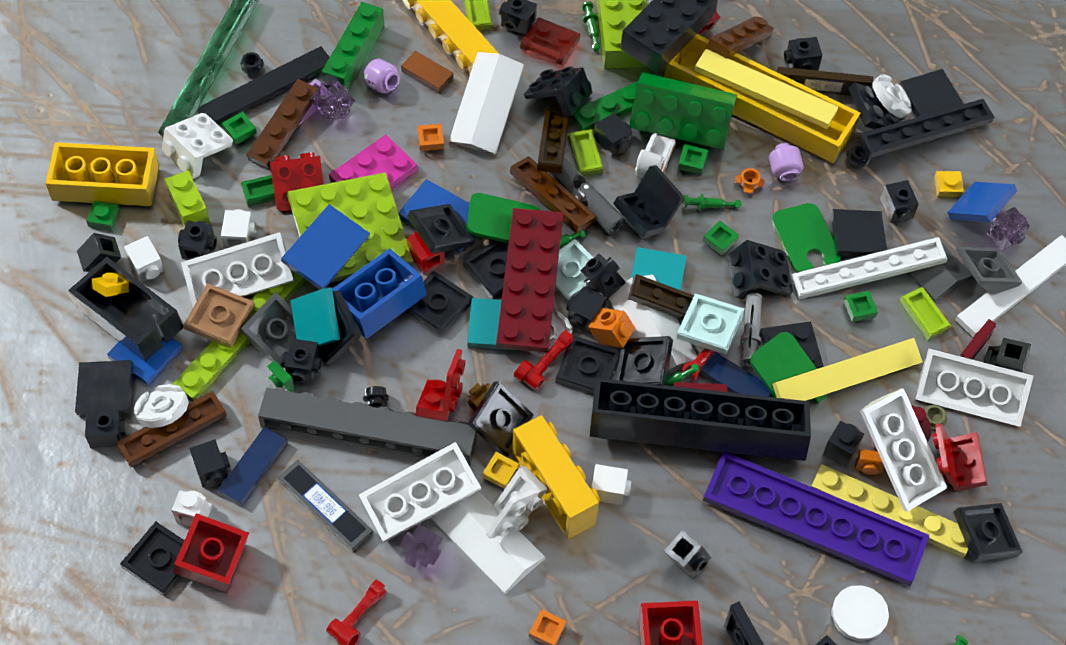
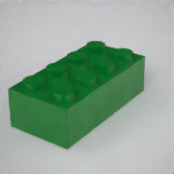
(682, 110)

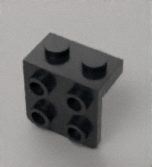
(568, 86)
(651, 204)
(759, 267)

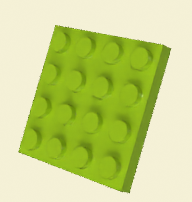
(365, 202)

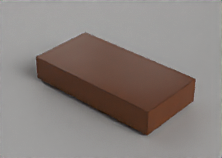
(427, 71)

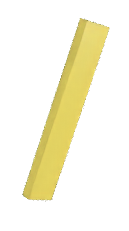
(766, 89)
(849, 372)

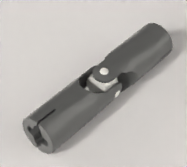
(605, 213)

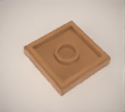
(219, 315)

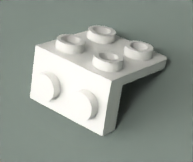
(194, 140)
(516, 503)

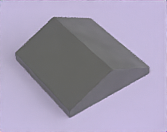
(989, 268)
(942, 278)
(271, 328)

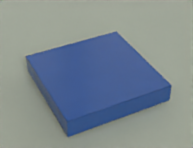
(982, 201)
(152, 368)

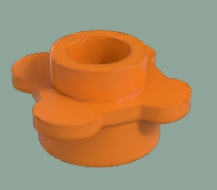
(750, 175)

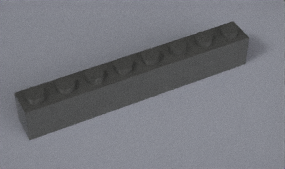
(362, 425)

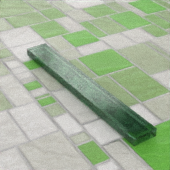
(210, 63)

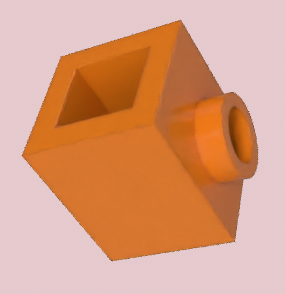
(611, 327)

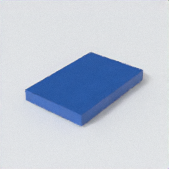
(433, 195)
(325, 247)

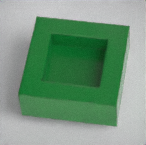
(239, 128)
(692, 159)
(103, 215)
(720, 238)
(860, 306)
(279, 377)

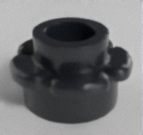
(251, 63)
(856, 161)
(375, 396)

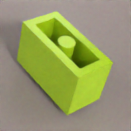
(186, 198)

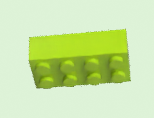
(612, 19)

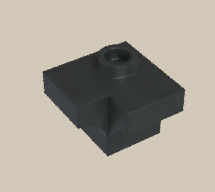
(1009, 355)

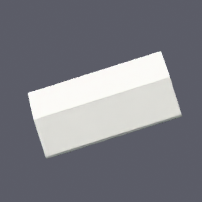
(486, 102)
(240, 268)
(653, 324)
(974, 387)
(903, 449)
(419, 492)
(500, 559)

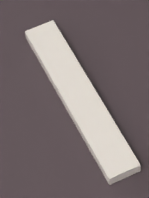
(869, 268)
(1032, 275)

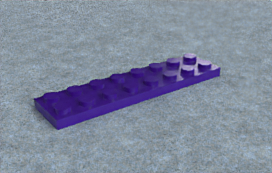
(816, 518)

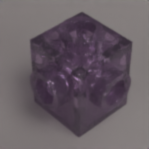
(332, 100)
(1008, 228)
(430, 541)

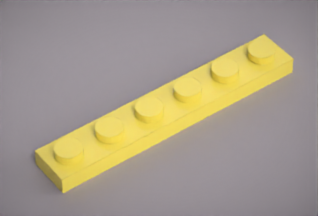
(942, 531)

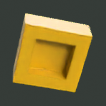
(949, 183)
(110, 284)
(500, 470)

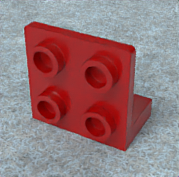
(440, 397)

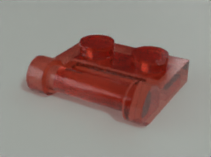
(551, 36)

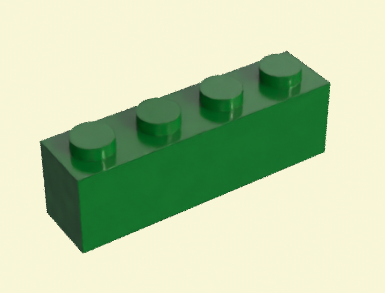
(355, 45)

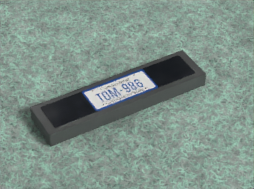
(325, 505)

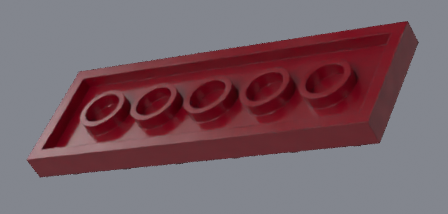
(530, 280)

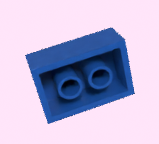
(381, 291)

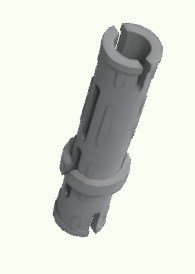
(753, 306)

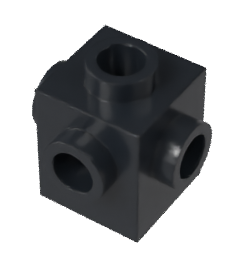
(518, 15)
(803, 53)
(196, 240)
(602, 275)
(302, 360)

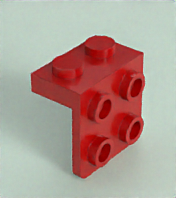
(294, 175)
(960, 459)

